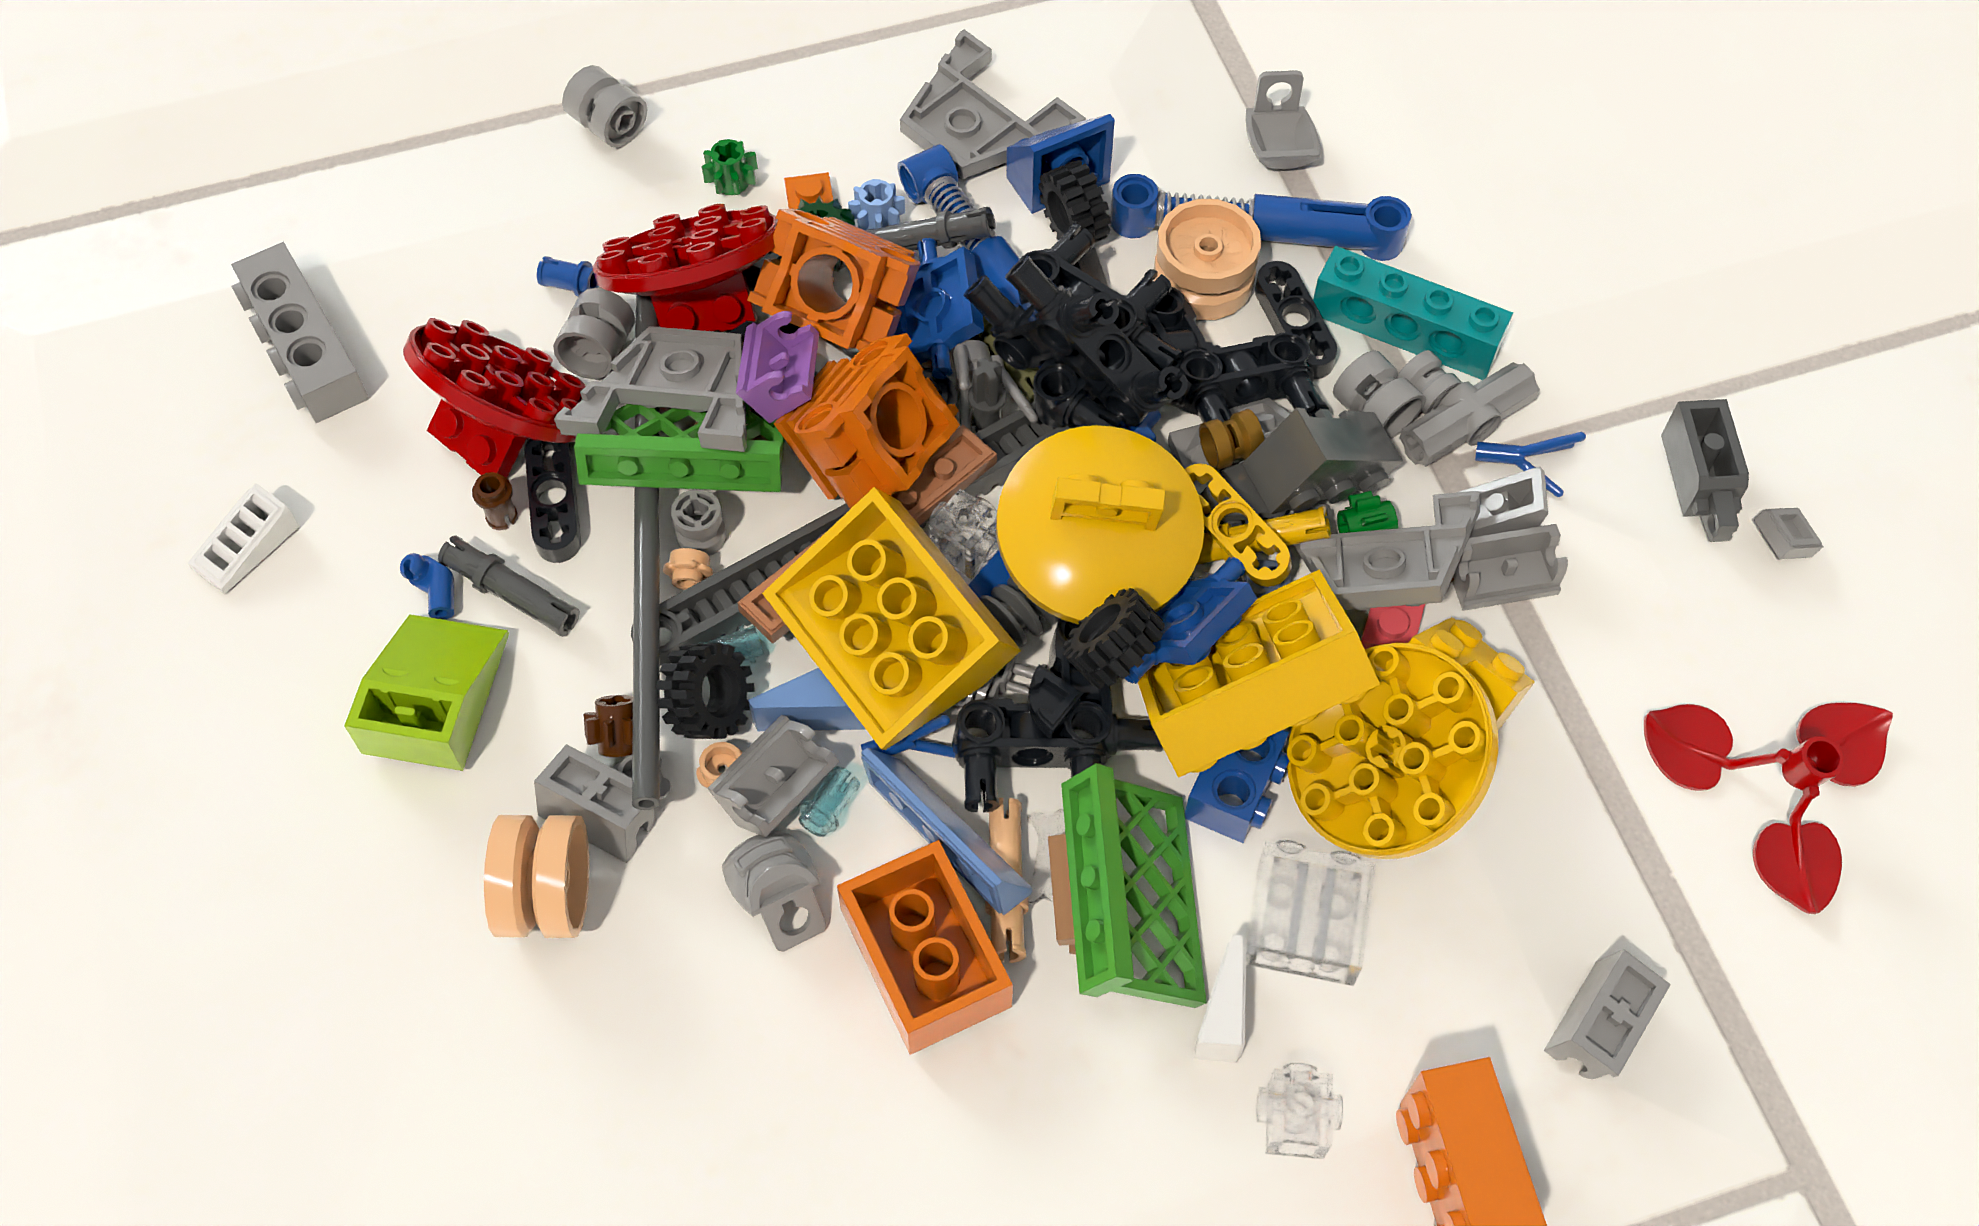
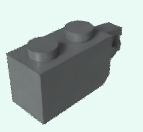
(1707, 464)

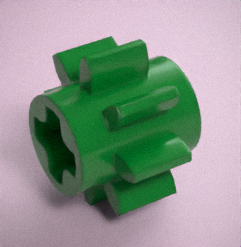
(729, 167)
(1366, 514)

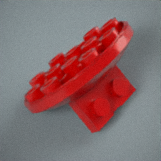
(692, 266)
(488, 392)

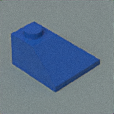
(1083, 141)

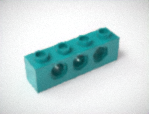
(1410, 312)

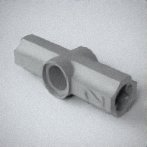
(1469, 413)

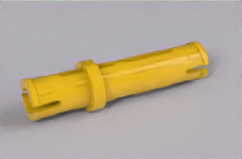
(1290, 528)

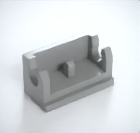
(1509, 567)
(772, 776)
(603, 797)
(1608, 1015)

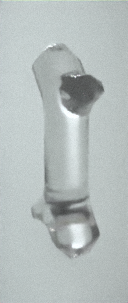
(1045, 826)

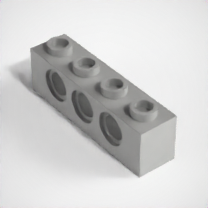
(299, 331)

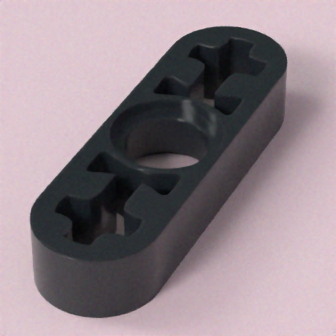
(1295, 301)
(564, 511)

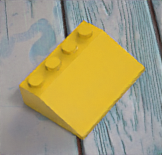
(889, 619)
(1267, 673)

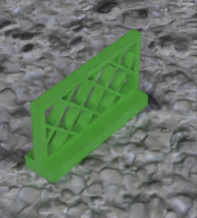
(678, 460)
(1102, 885)

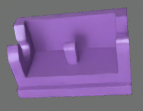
(777, 366)

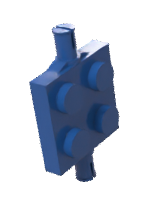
(936, 310)
(1199, 618)

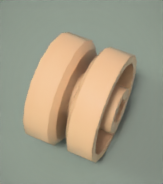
(1209, 255)
(536, 876)

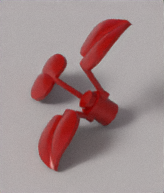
(1835, 745)

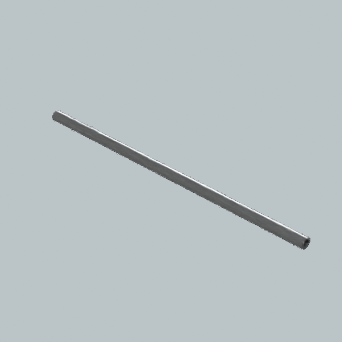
(646, 622)

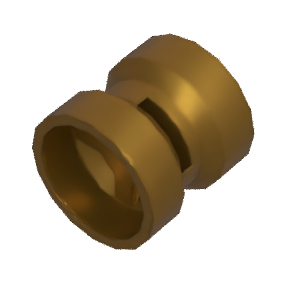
(1230, 439)

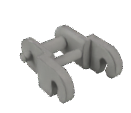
(1000, 685)

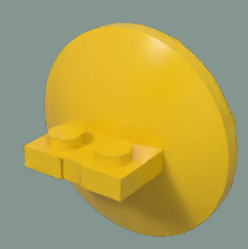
(1096, 518)
(1401, 760)

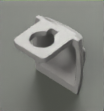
(1282, 133)
(769, 873)

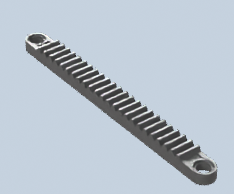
(711, 605)

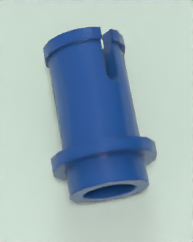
(566, 275)

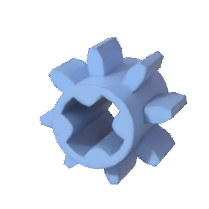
(876, 205)

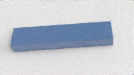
(937, 821)

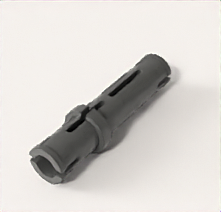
(945, 229)
(492, 576)

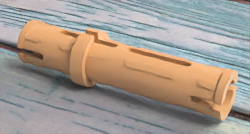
(1006, 842)

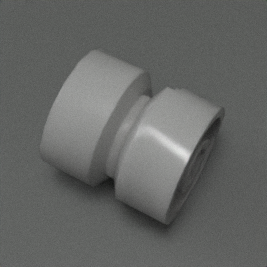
(604, 106)
(594, 333)
(1372, 386)

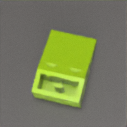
(427, 692)

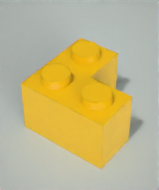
(1497, 673)

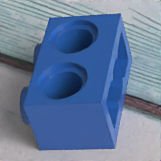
(1243, 779)

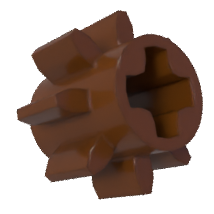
(611, 725)

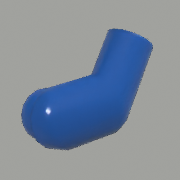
(432, 579)

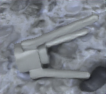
(965, 361)

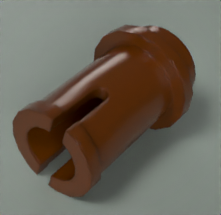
(494, 495)

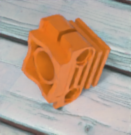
(804, 280)
(869, 422)

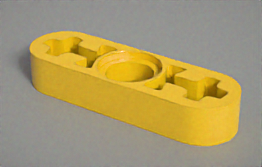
(1268, 542)

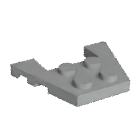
(968, 119)
(670, 371)
(1396, 564)

